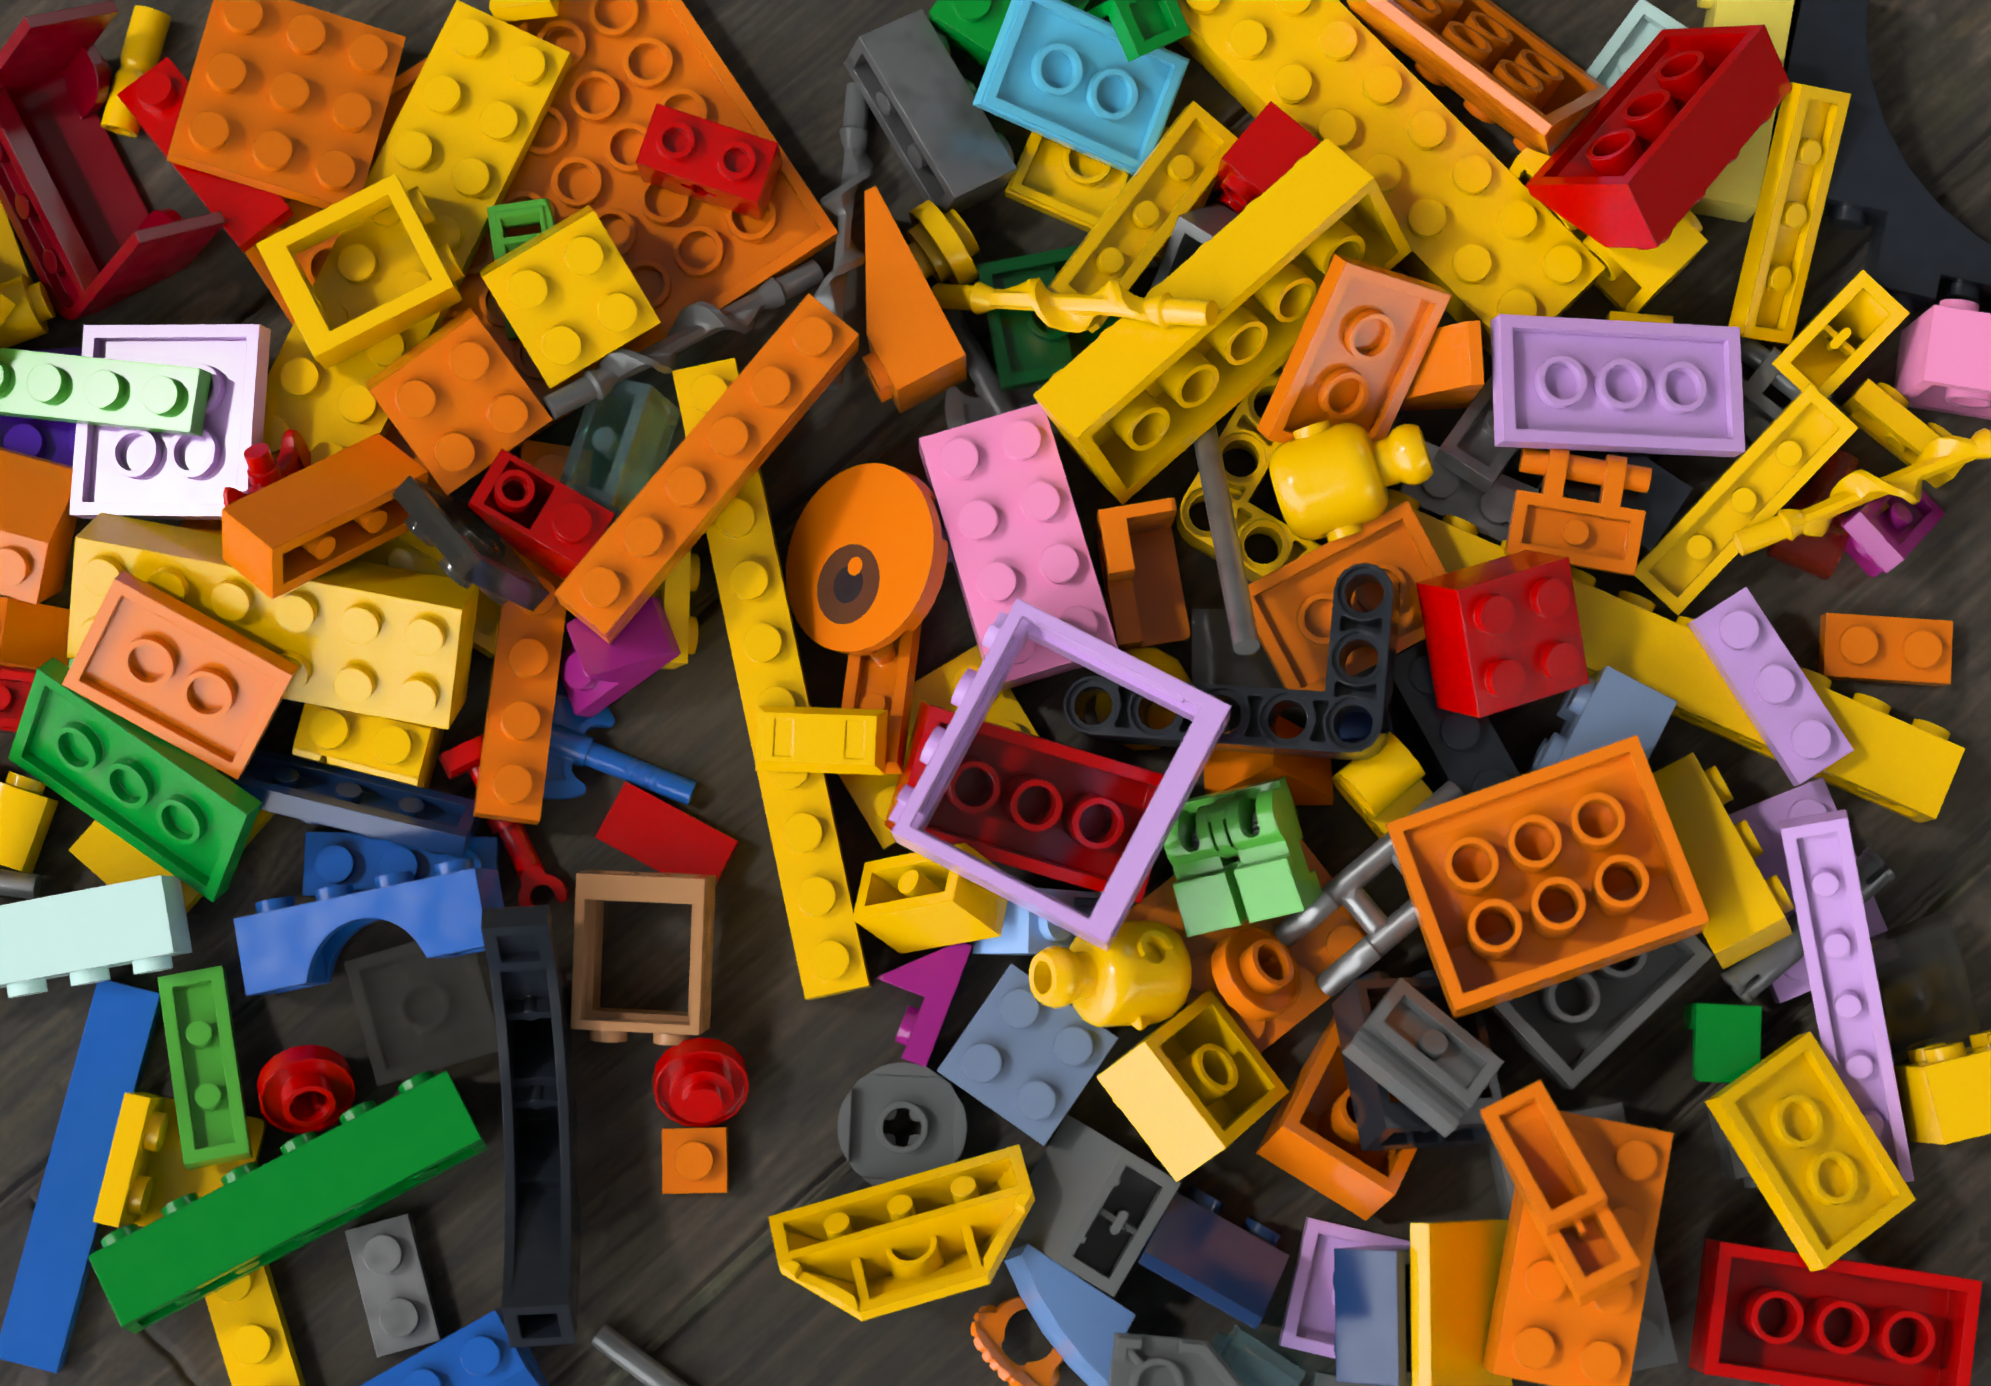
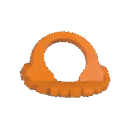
(989, 1335)

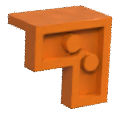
(1142, 574)

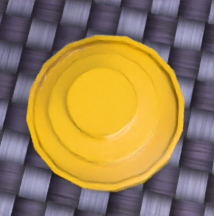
(942, 244)

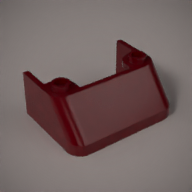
(66, 178)

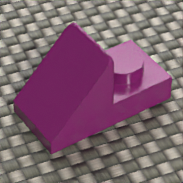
(1888, 531)
(601, 672)
(936, 980)

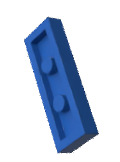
(357, 860)

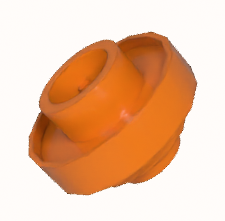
(1256, 973)

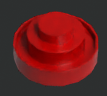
(700, 1082)
(305, 1089)

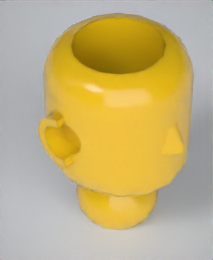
(1339, 479)
(1132, 984)

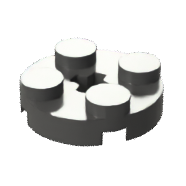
(877, 1100)

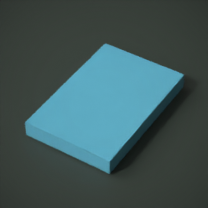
(1073, 84)

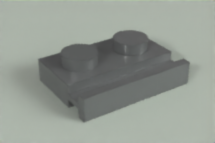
(1423, 1057)

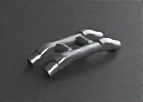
(1347, 891)

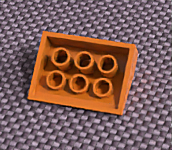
(1490, 62)
(1547, 877)

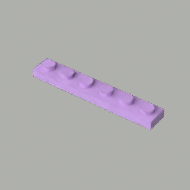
(1844, 972)

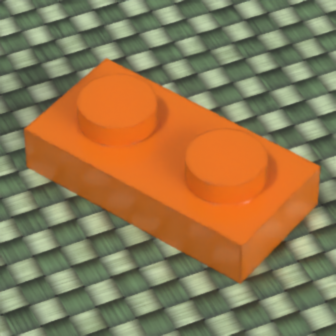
(1885, 649)

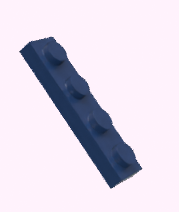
(360, 803)

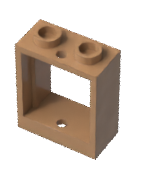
(636, 886)

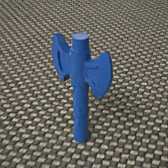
(572, 747)

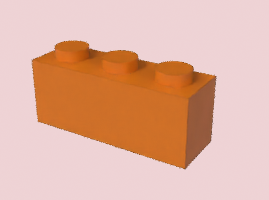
(318, 516)

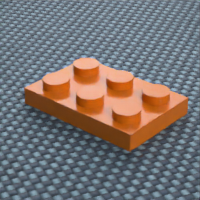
(1355, 351)
(1297, 600)
(180, 674)

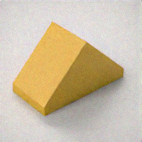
(1841, 336)

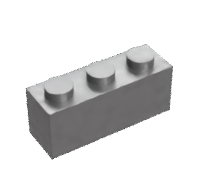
(930, 113)

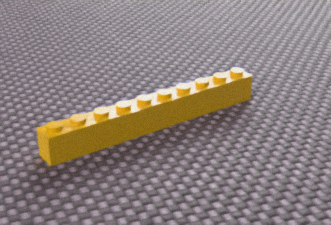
(773, 675)
(1891, 761)

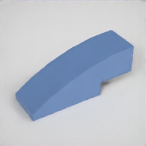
(1069, 1313)

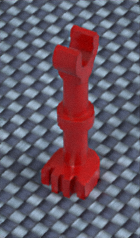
(529, 868)

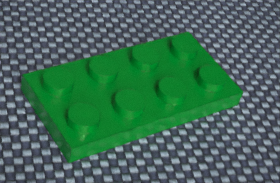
(135, 783)

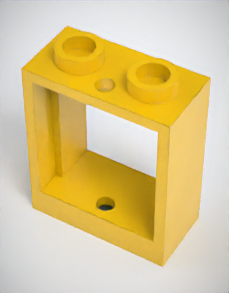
(335, 345)

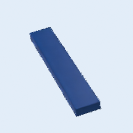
(62, 1226)

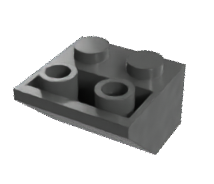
(1094, 1204)

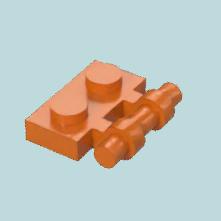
(1587, 532)

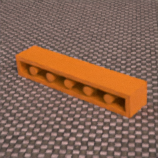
(708, 469)

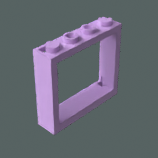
(974, 699)

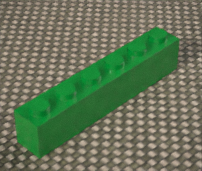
(286, 1201)

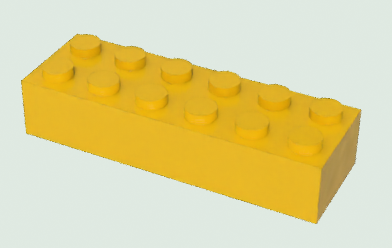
(1155, 390)
(360, 633)

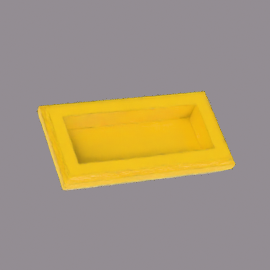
(821, 740)

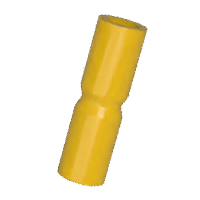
(139, 54)

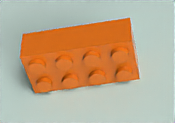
(1535, 1320)

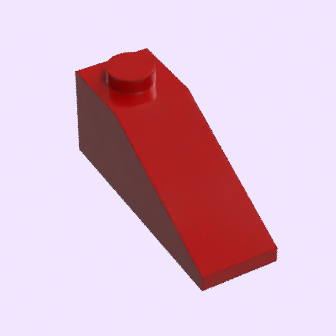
(156, 105)

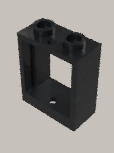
(1394, 1125)

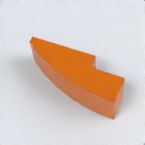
(1561, 1194)

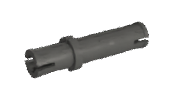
(1761, 969)

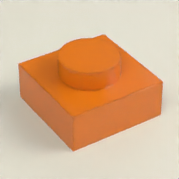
(695, 1160)

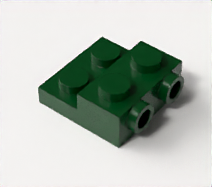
(1022, 344)

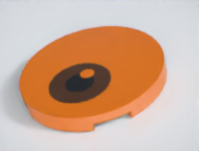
(865, 559)

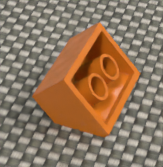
(34, 526)

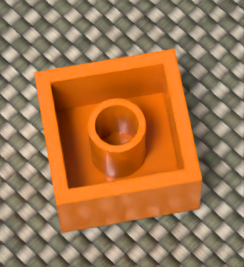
(457, 401)

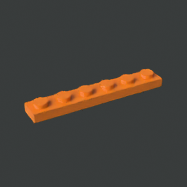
(523, 687)

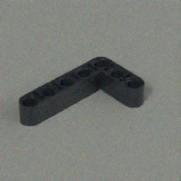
(1263, 705)

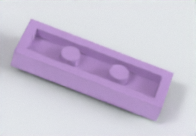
(1770, 687)

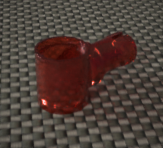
(1812, 553)

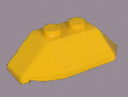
(908, 1235)

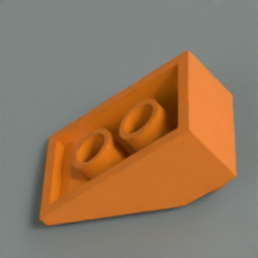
(907, 332)
(1319, 1139)

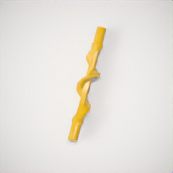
(1077, 311)
(1862, 487)

